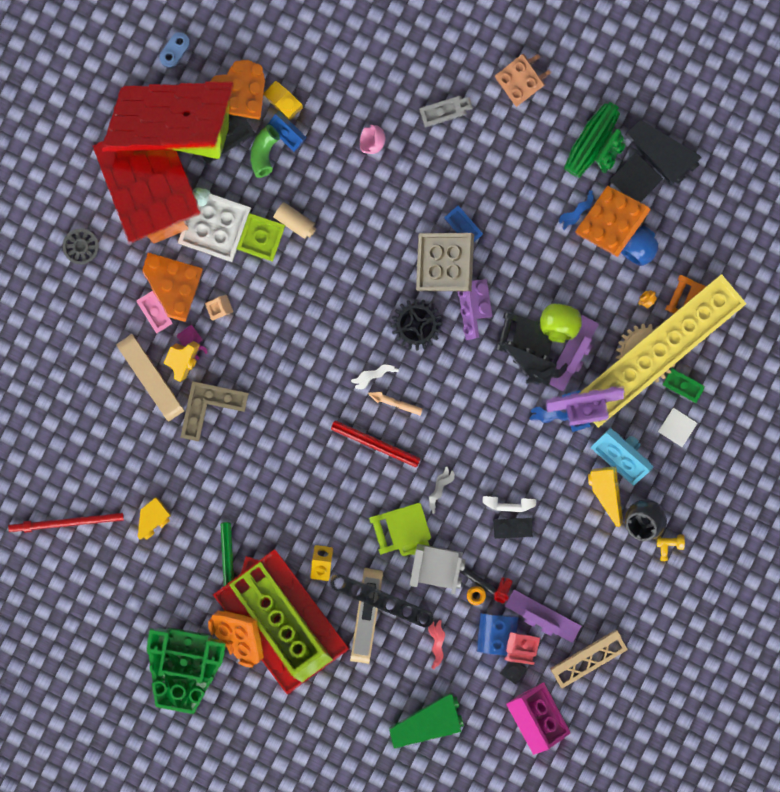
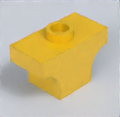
(182, 359)

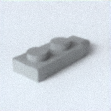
(445, 110)

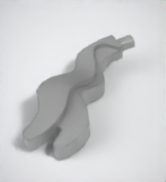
(442, 480)

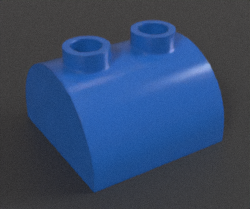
(495, 632)

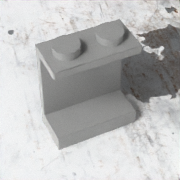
(437, 567)

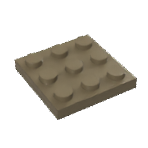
(445, 262)

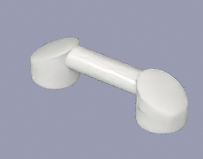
(492, 502)

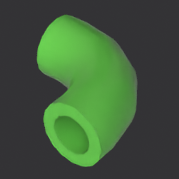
(260, 151)

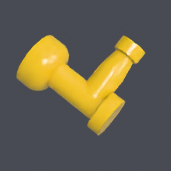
(679, 542)

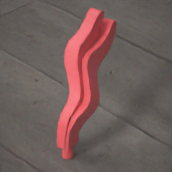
(438, 635)

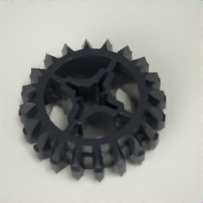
(432, 319)

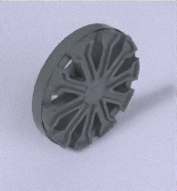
(80, 246)

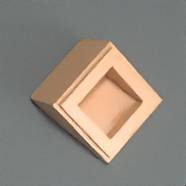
(219, 307)

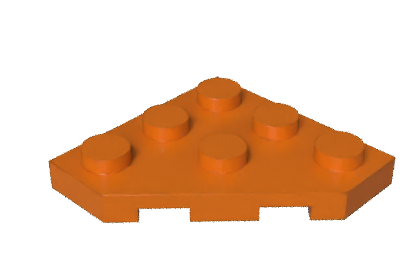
(172, 284)

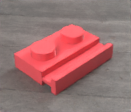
(522, 648)

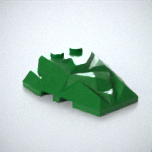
(182, 666)

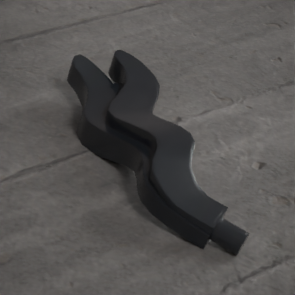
(539, 377)

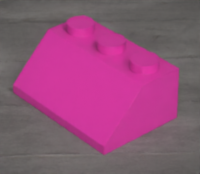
(538, 718)

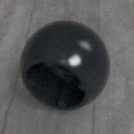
(641, 518)

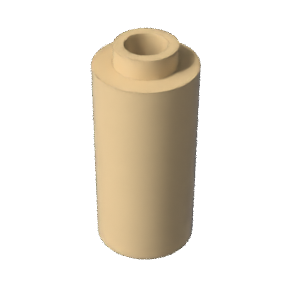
(295, 221)

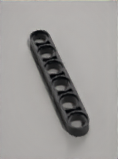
(380, 604)

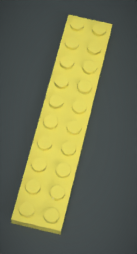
(669, 343)

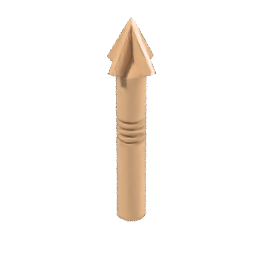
(379, 397)

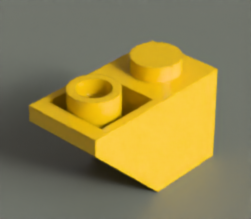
(151, 517)

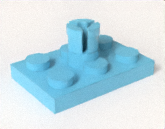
(622, 455)

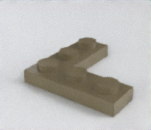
(200, 397)

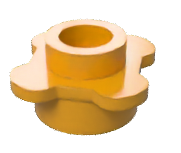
(647, 298)

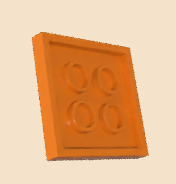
(612, 221)

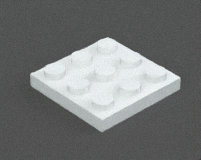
(216, 228)

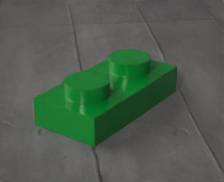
(683, 385)

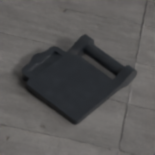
(527, 334)

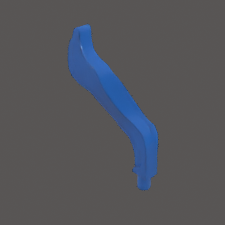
(572, 217)
(546, 417)

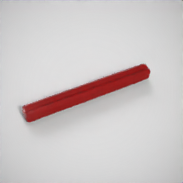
(375, 443)

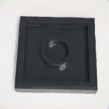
(636, 178)

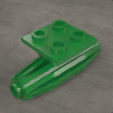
(597, 142)

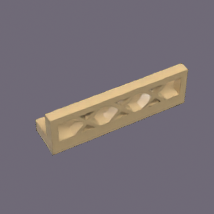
(585, 653)

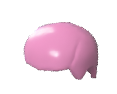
(372, 139)

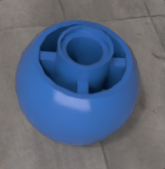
(641, 247)

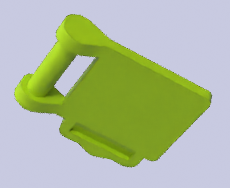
(406, 528)

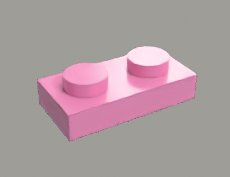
(154, 312)

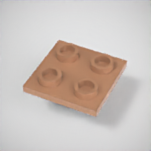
(520, 79)

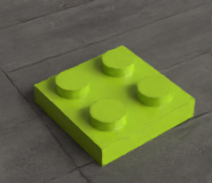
(261, 237)

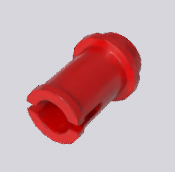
(501, 594)

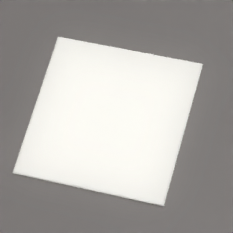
(677, 427)

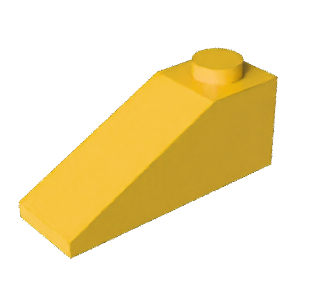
(606, 488)

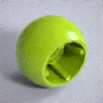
(560, 322)

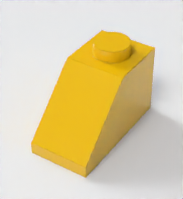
(283, 100)

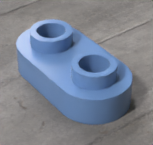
(177, 51)

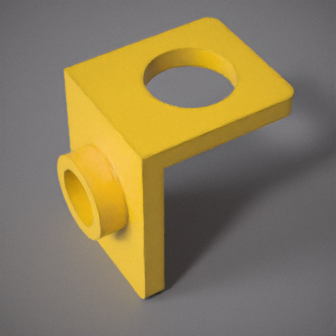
(321, 565)

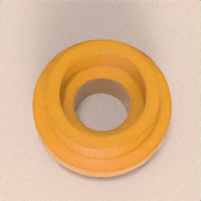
(480, 600)

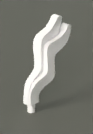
(366, 376)

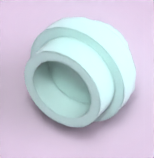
(201, 196)

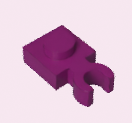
(189, 335)

